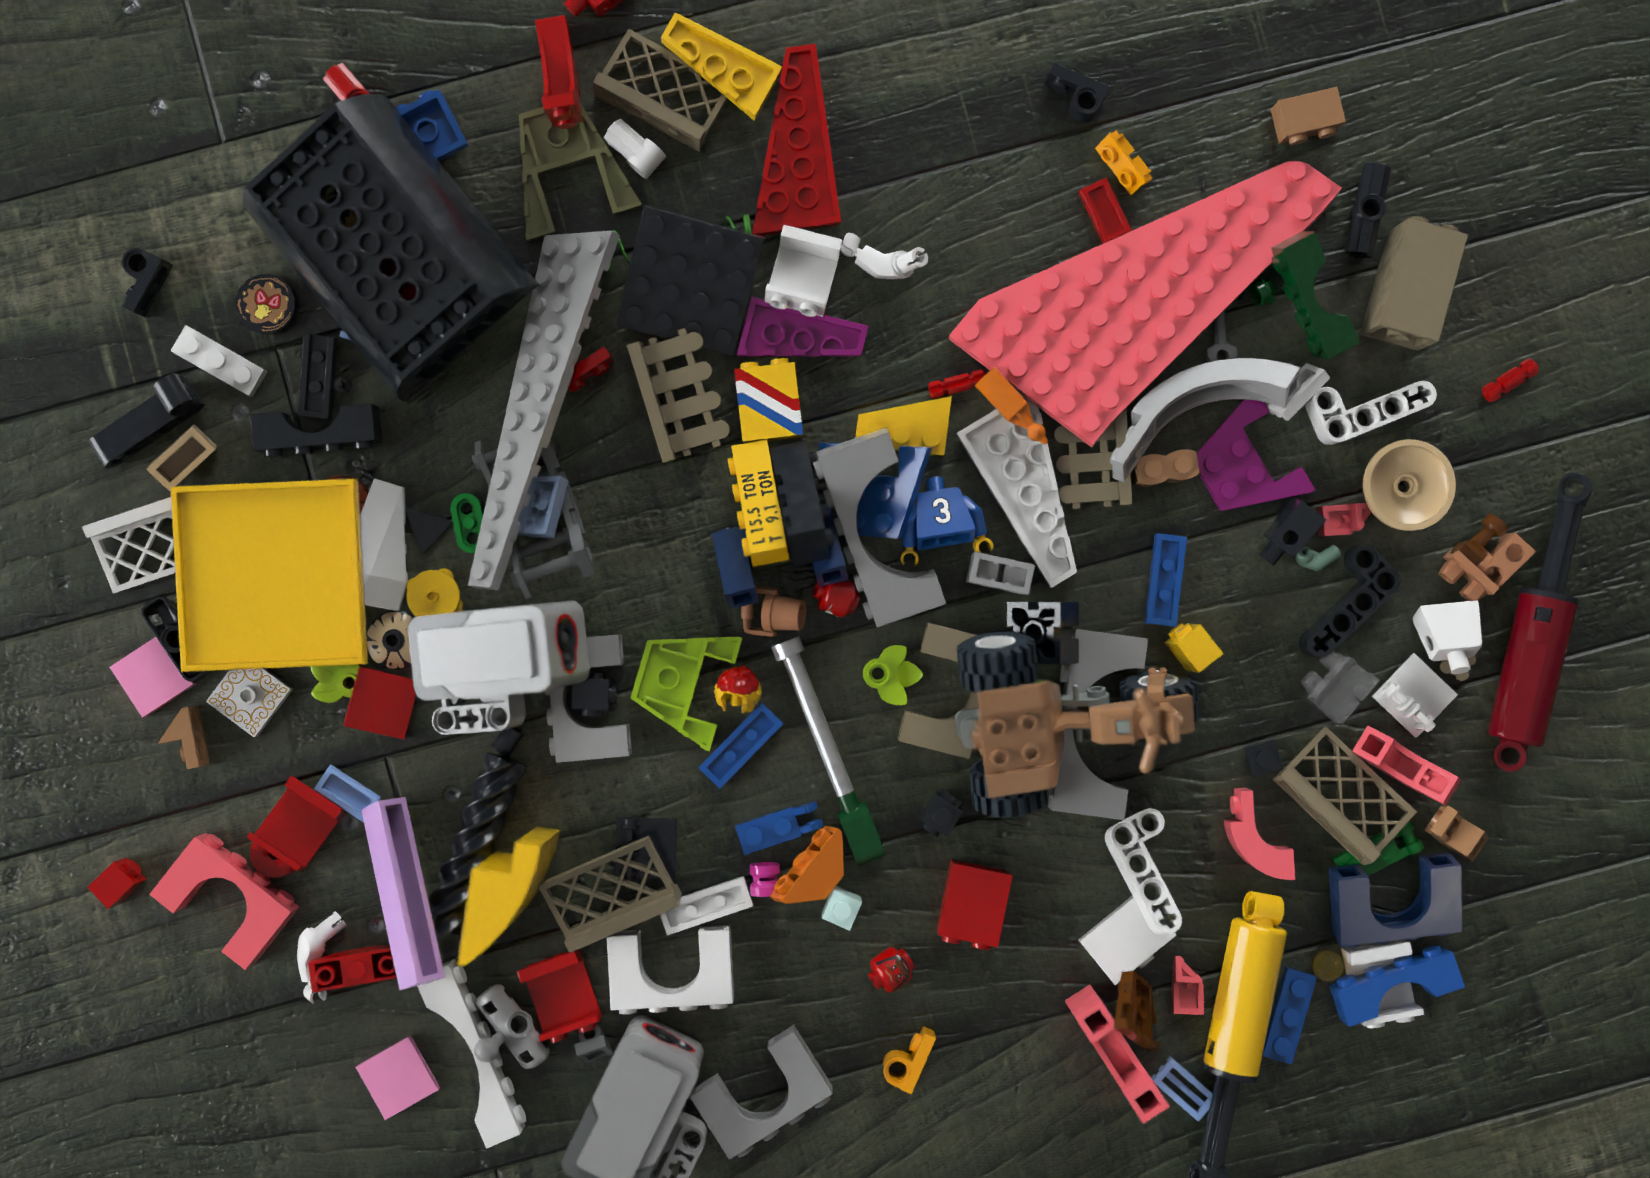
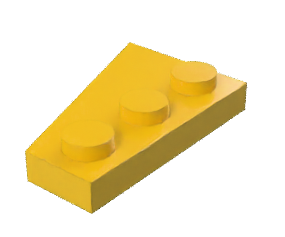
(912, 424)

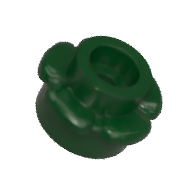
(1263, 291)

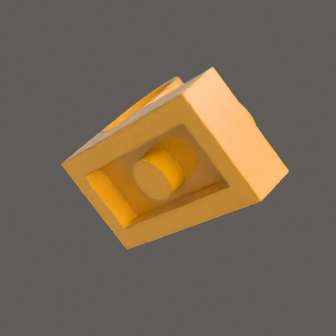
(920, 1046)

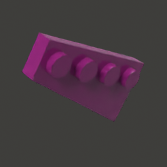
(792, 334)

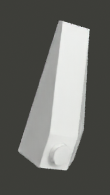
(384, 546)

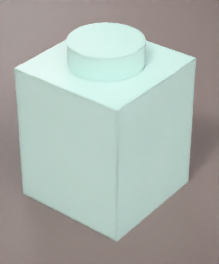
(841, 907)

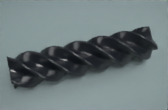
(482, 824)

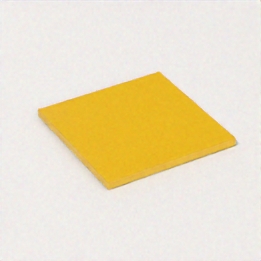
(269, 575)

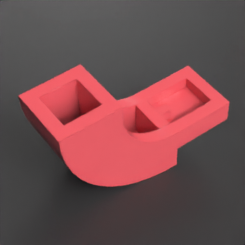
(1405, 766)
(1245, 840)

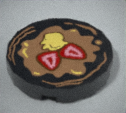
(266, 304)

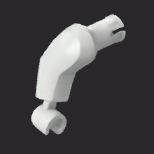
(883, 266)
(311, 947)

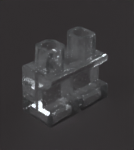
(1341, 688)

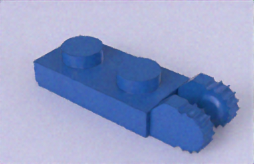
(775, 828)

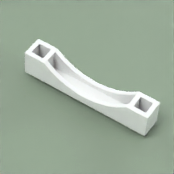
(497, 1114)

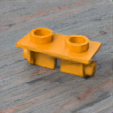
(1131, 172)

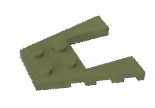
(551, 148)

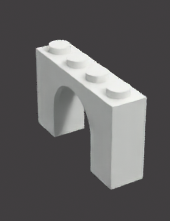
(634, 990)

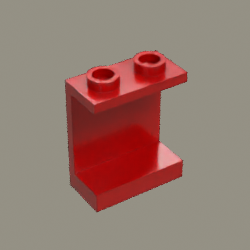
(296, 826)
(561, 995)

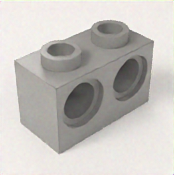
(1000, 573)

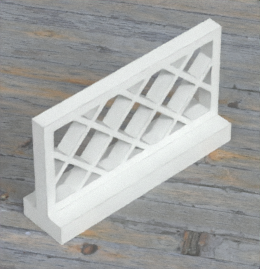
(128, 522)

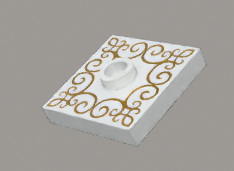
(250, 698)

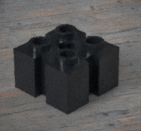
(1049, 626)

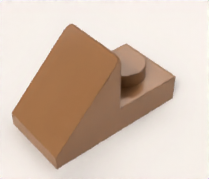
(189, 729)

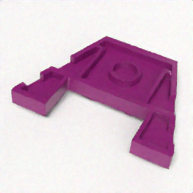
(1235, 470)

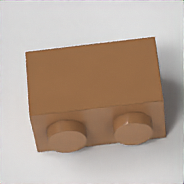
(1308, 116)

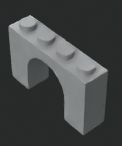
(575, 739)
(740, 1128)

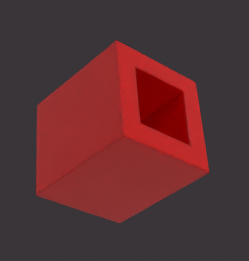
(117, 882)

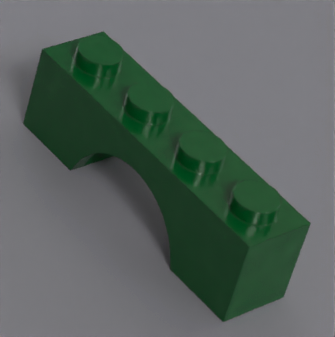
(1299, 262)

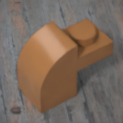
(1457, 833)

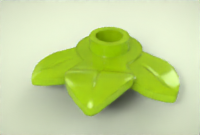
(896, 674)
(333, 682)

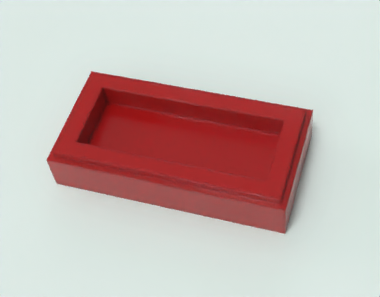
(1104, 210)

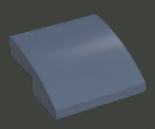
(544, 507)

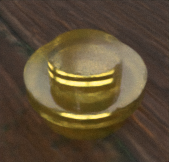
(1327, 965)

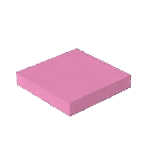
(150, 677)
(397, 1077)

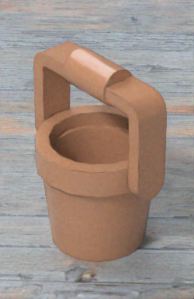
(776, 614)

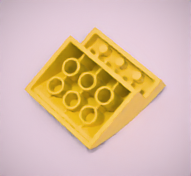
(504, 888)

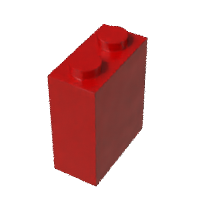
(973, 904)

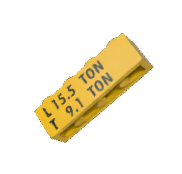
(759, 503)

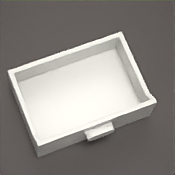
(1123, 940)

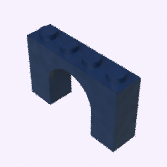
(737, 569)
(1433, 912)

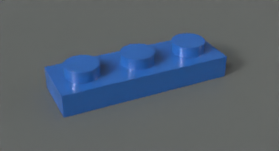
(1165, 580)
(740, 745)
(1288, 1014)

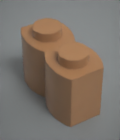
(1169, 468)

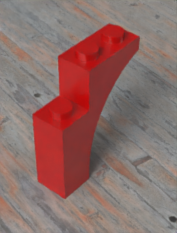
(559, 73)

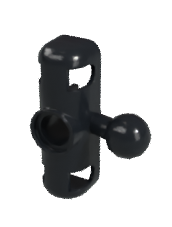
(167, 631)

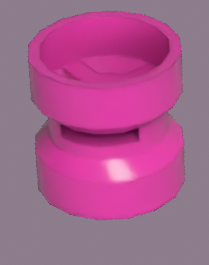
(764, 878)

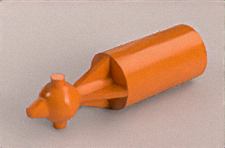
(1010, 404)

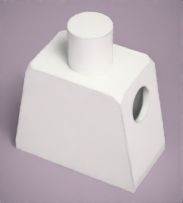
(1450, 632)

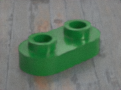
(465, 524)

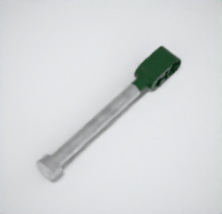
(855, 817)

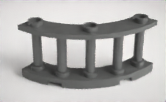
(572, 534)

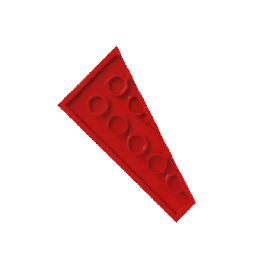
(798, 165)

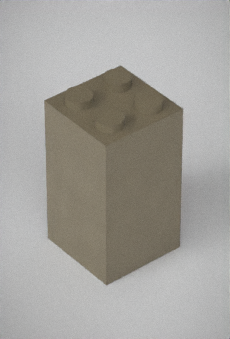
(1414, 283)

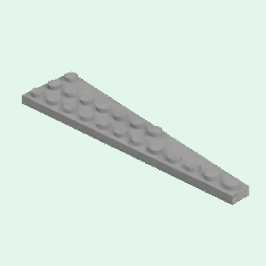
(545, 363)

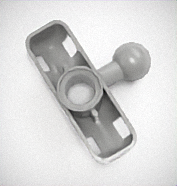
(525, 1039)

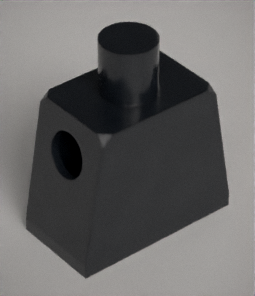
(1302, 524)

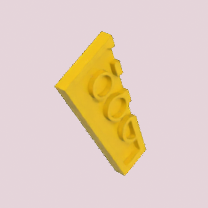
(727, 66)

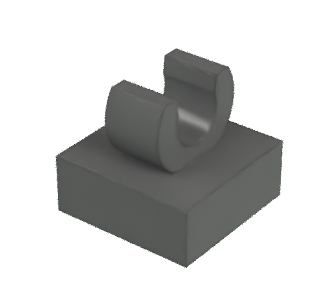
(595, 1048)

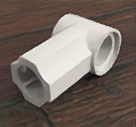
(640, 153)

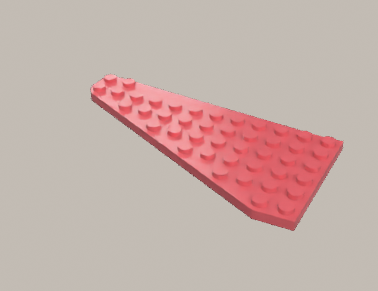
(1118, 315)

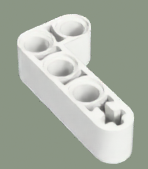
(1373, 409)
(1148, 875)

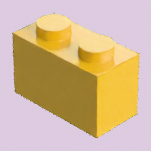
(1192, 647)

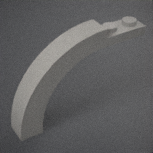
(1205, 383)

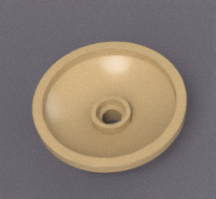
(1427, 479)

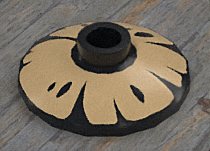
(378, 634)

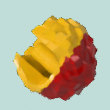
(739, 687)

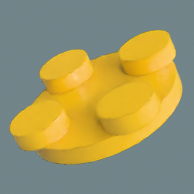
(433, 593)

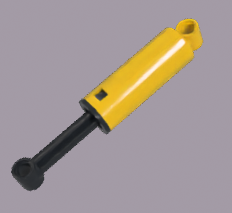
(1240, 1020)

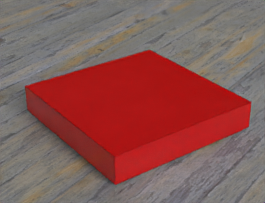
(380, 703)

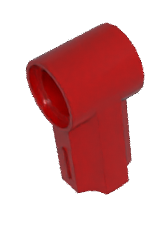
(343, 82)

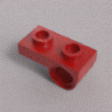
(594, 364)

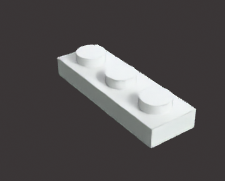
(219, 361)
(708, 905)

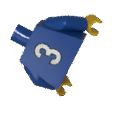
(943, 519)

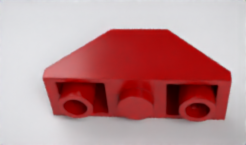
(352, 968)

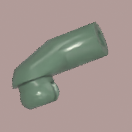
(1315, 560)

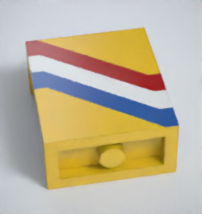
(768, 401)

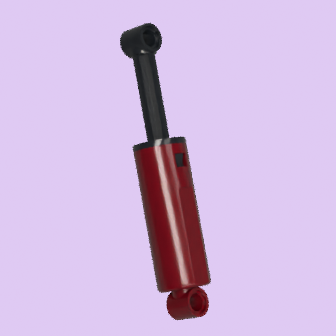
(1539, 639)

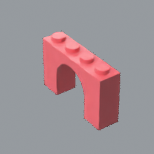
(266, 906)
(1116, 1054)

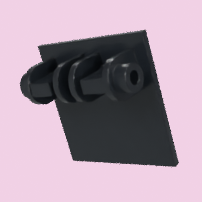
(663, 836)

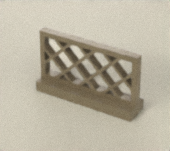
(644, 106)
(1333, 818)
(618, 918)

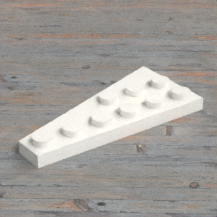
(1024, 487)

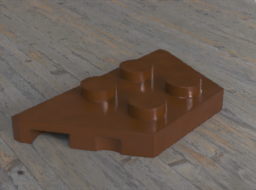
(1136, 1010)

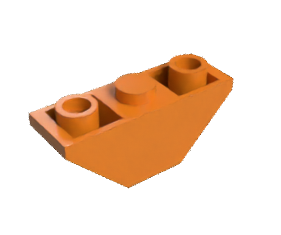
(813, 870)

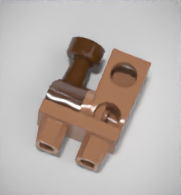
(1484, 569)

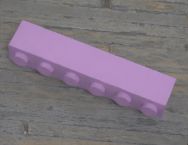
(402, 893)

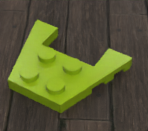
(670, 677)

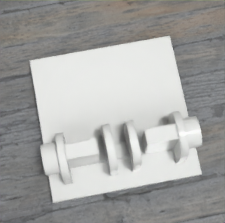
(1415, 695)

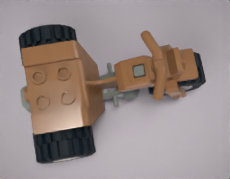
(1023, 722)

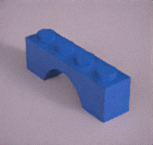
(1360, 996)

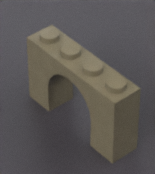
(933, 732)

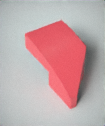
(1342, 519)
(1187, 989)

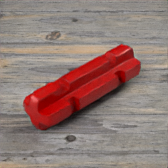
(1510, 380)
(955, 384)

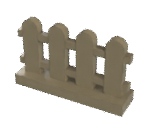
(675, 410)
(1093, 462)

